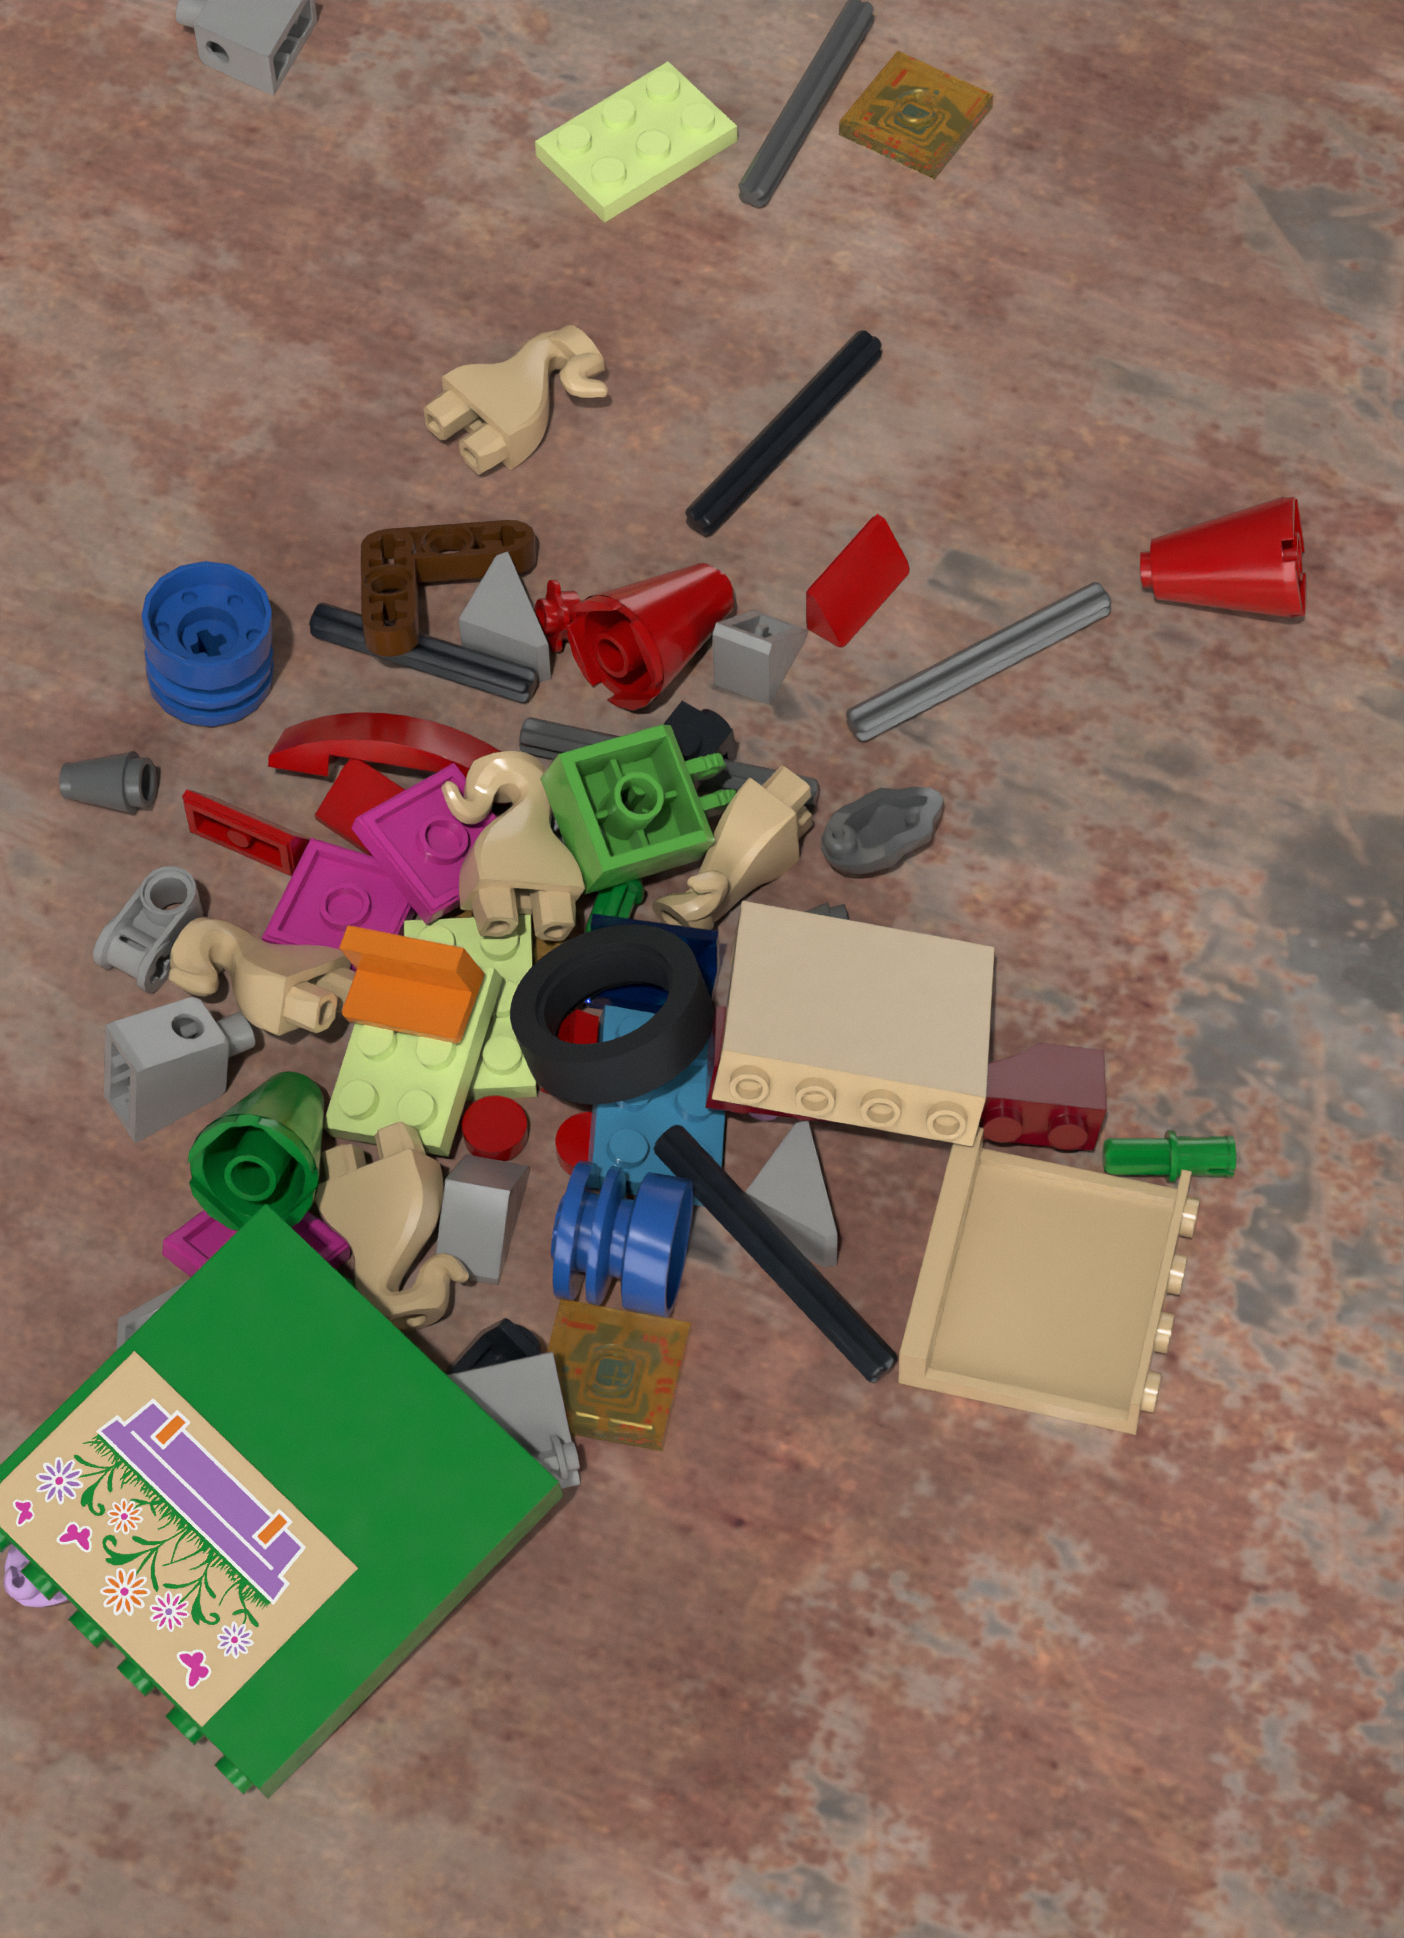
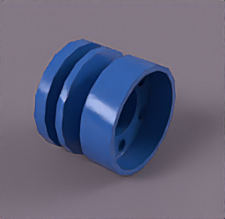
(208, 643)
(622, 1238)

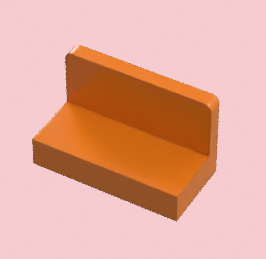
(410, 984)

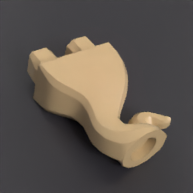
(509, 400)
(751, 847)
(517, 857)
(272, 983)
(386, 1220)

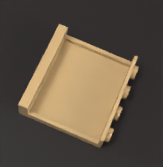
(857, 1024)
(1047, 1287)

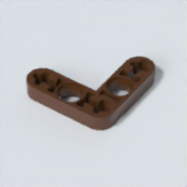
(419, 560)

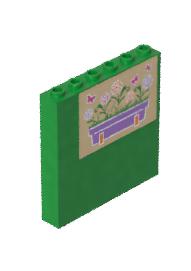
(266, 1502)

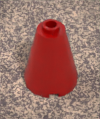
(1234, 561)
(648, 631)

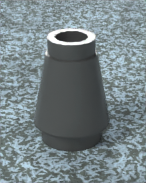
(111, 781)

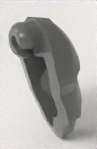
(880, 828)

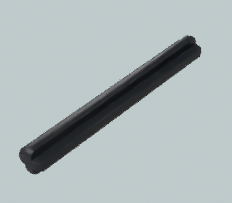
(783, 433)
(776, 1254)

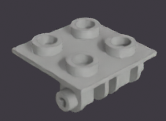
(529, 1406)

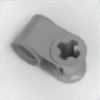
(144, 933)

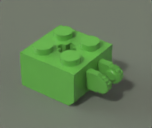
(637, 772)

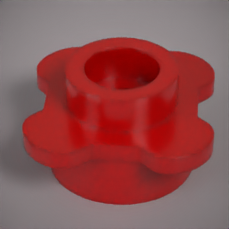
(556, 613)

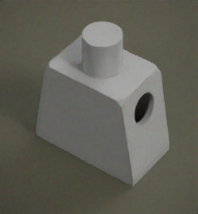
(249, 37)
(169, 1063)

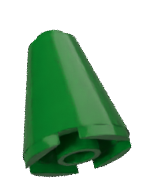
(261, 1153)

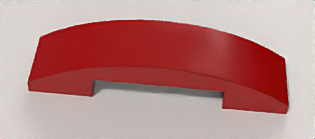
(378, 738)

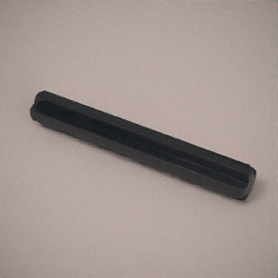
(432, 656)

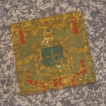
(916, 114)
(618, 1372)

